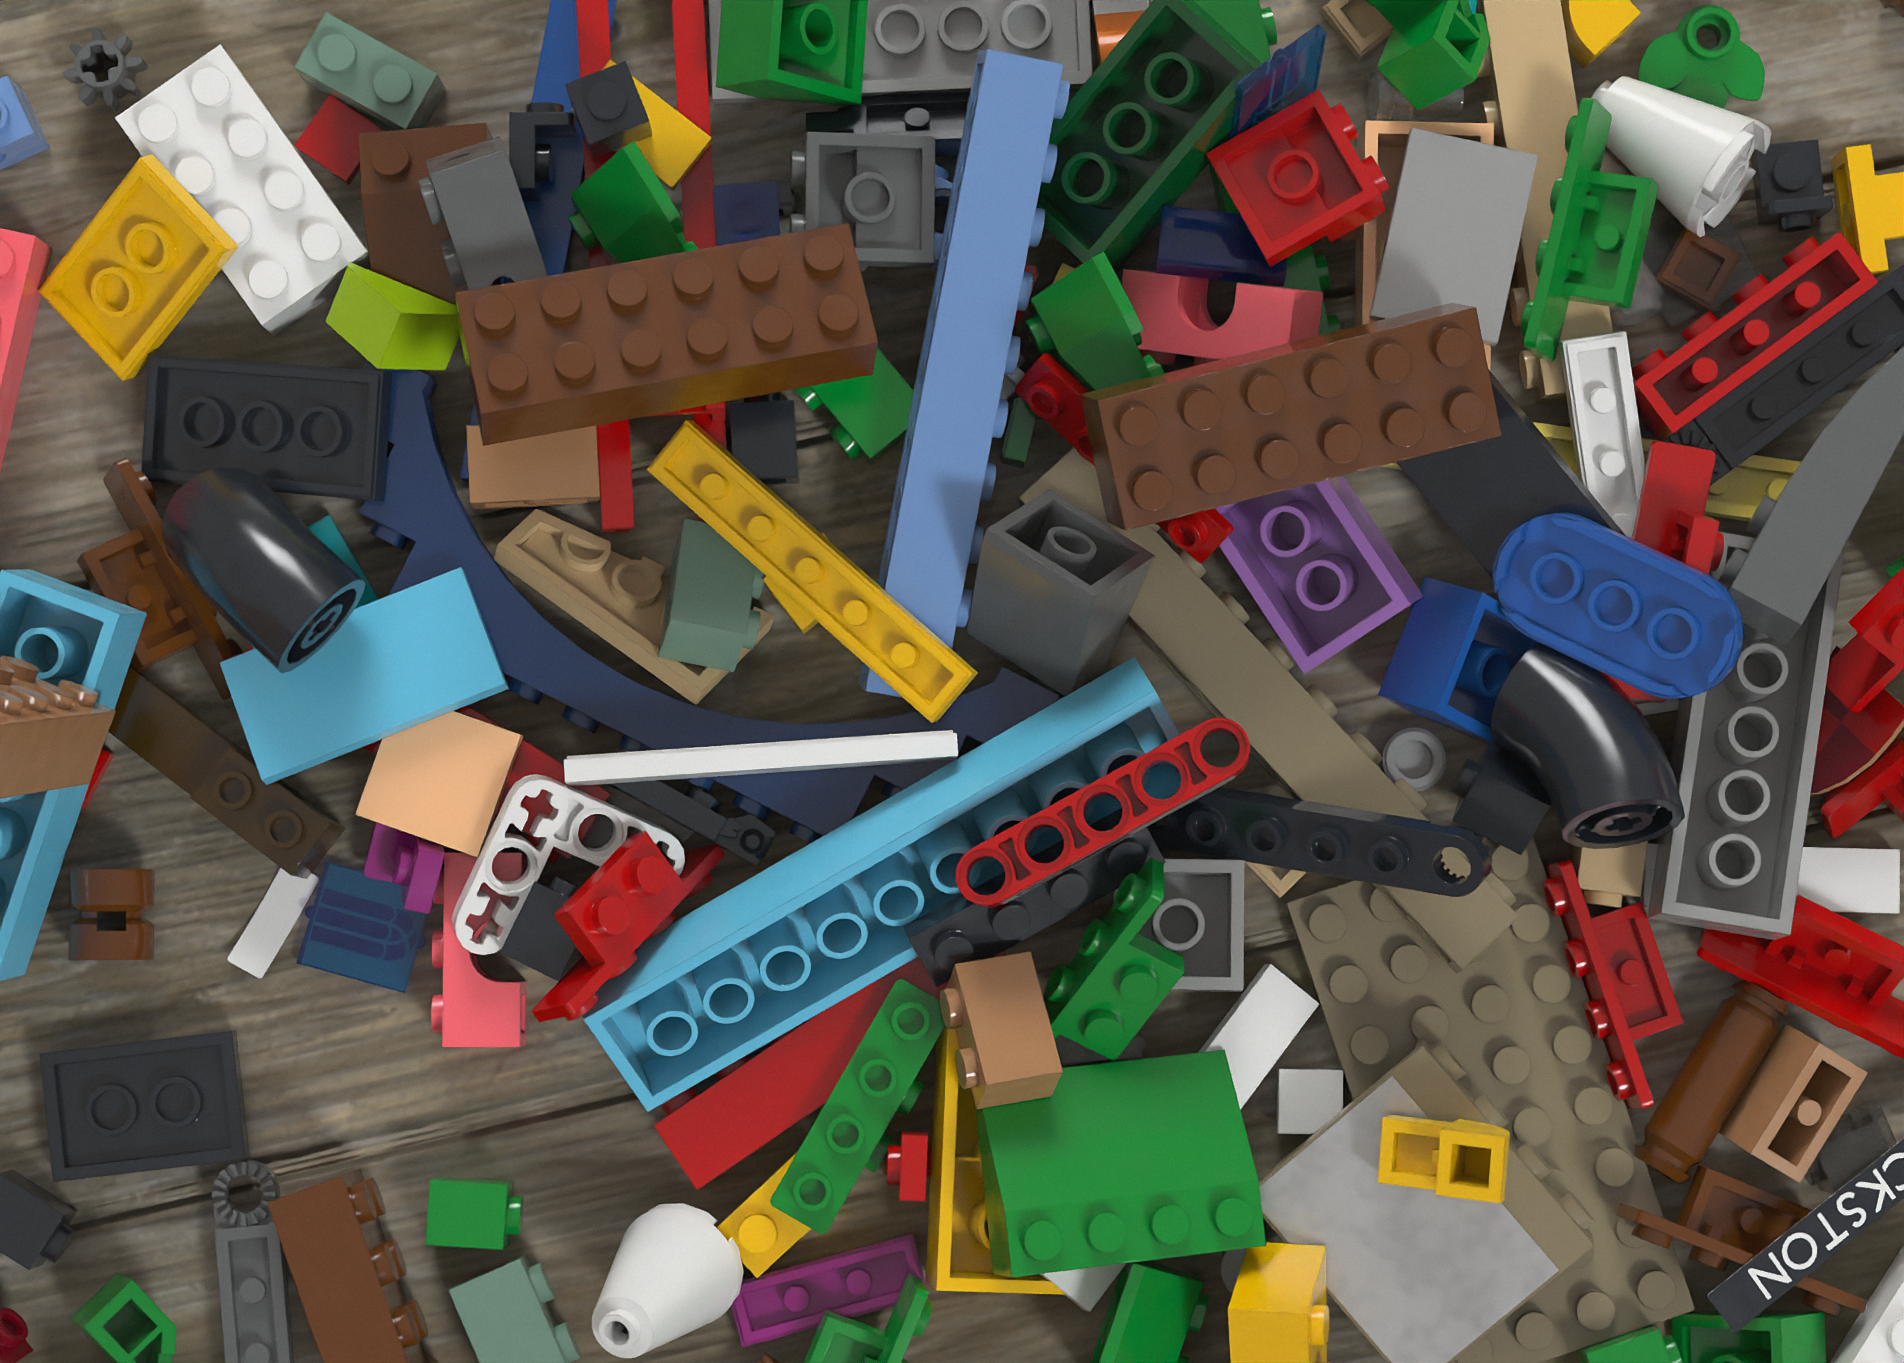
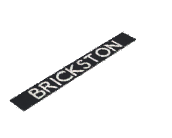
(1811, 1240)

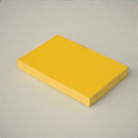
(138, 267)

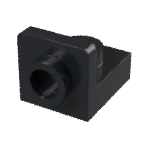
(527, 155)
(1790, 186)

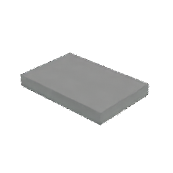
(1454, 228)

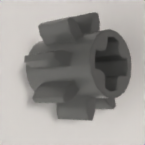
(90, 61)

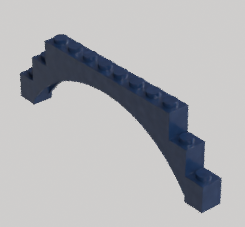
(540, 660)

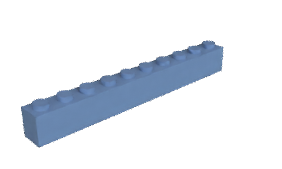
(970, 341)

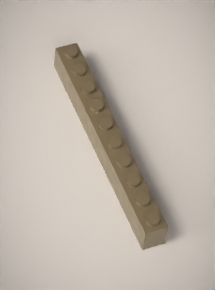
(1286, 726)

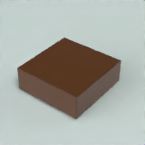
(1697, 269)

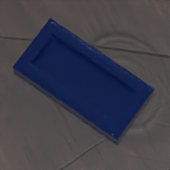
(1212, 248)

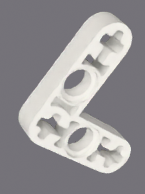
(555, 830)

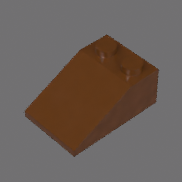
(397, 222)

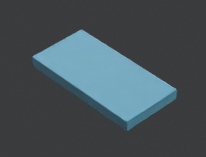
(372, 679)

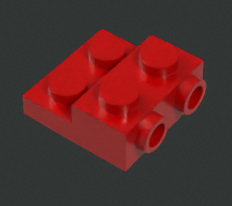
(1299, 178)

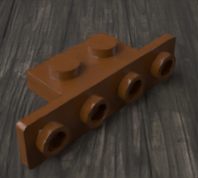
(143, 576)
(1734, 1224)

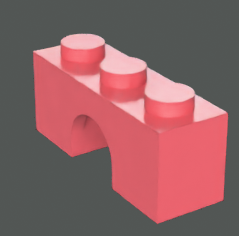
(1179, 323)
(473, 1004)

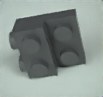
(876, 186)

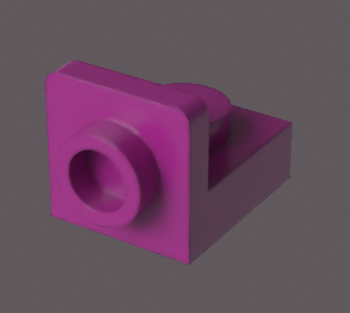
(405, 862)

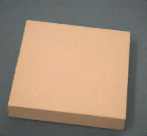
(441, 780)

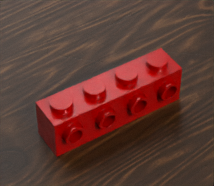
(1749, 337)

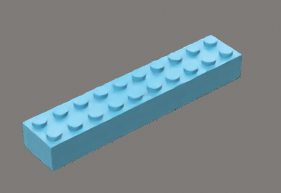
(840, 905)

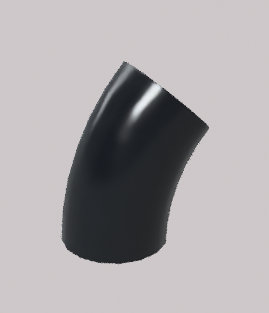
(259, 565)
(1587, 751)

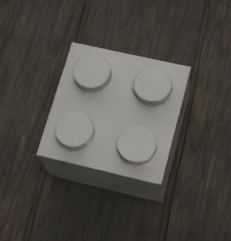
(1202, 922)

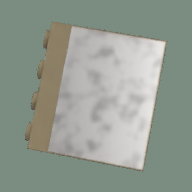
(1412, 1265)

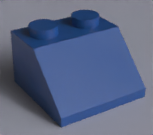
(1454, 658)

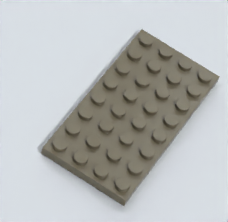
(1528, 1046)

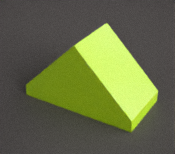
(393, 322)

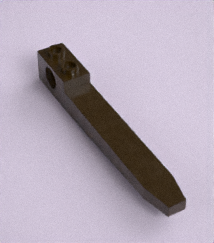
(221, 777)

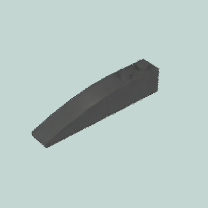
(1817, 509)

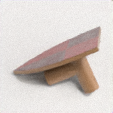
(1853, 741)

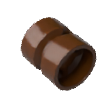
(111, 891)

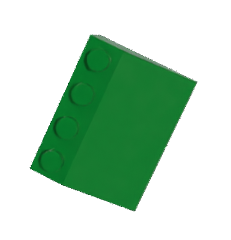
(1120, 1168)

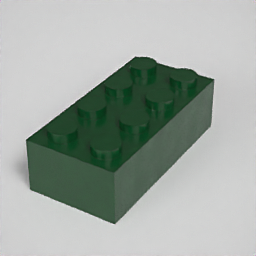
(1142, 129)

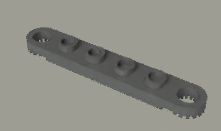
(251, 1273)

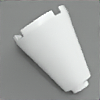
(1685, 146)
(666, 1280)

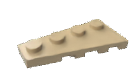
(607, 594)

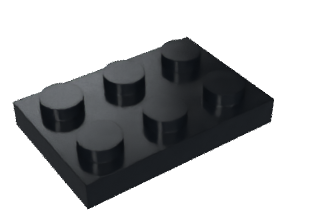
(144, 1106)

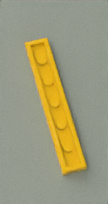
(812, 571)

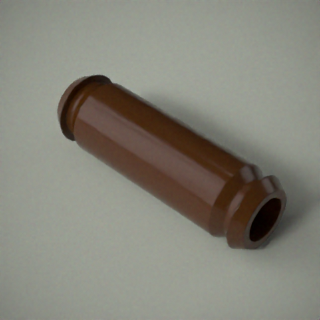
(1711, 1081)

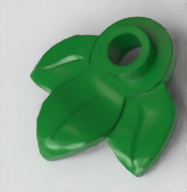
(1703, 73)

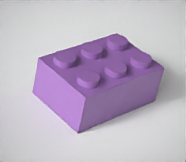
(1316, 567)

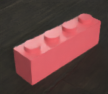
(22, 273)

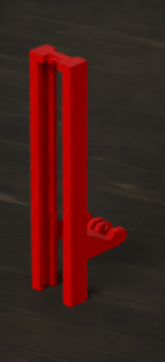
(698, 223)

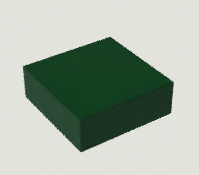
(1018, 434)

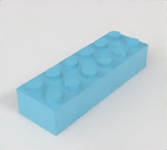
(70, 639)

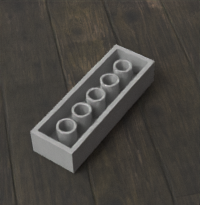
(1747, 779)

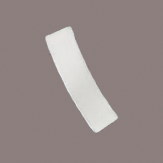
(272, 922)

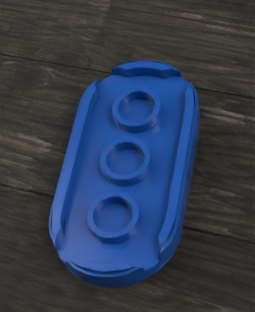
(1618, 605)

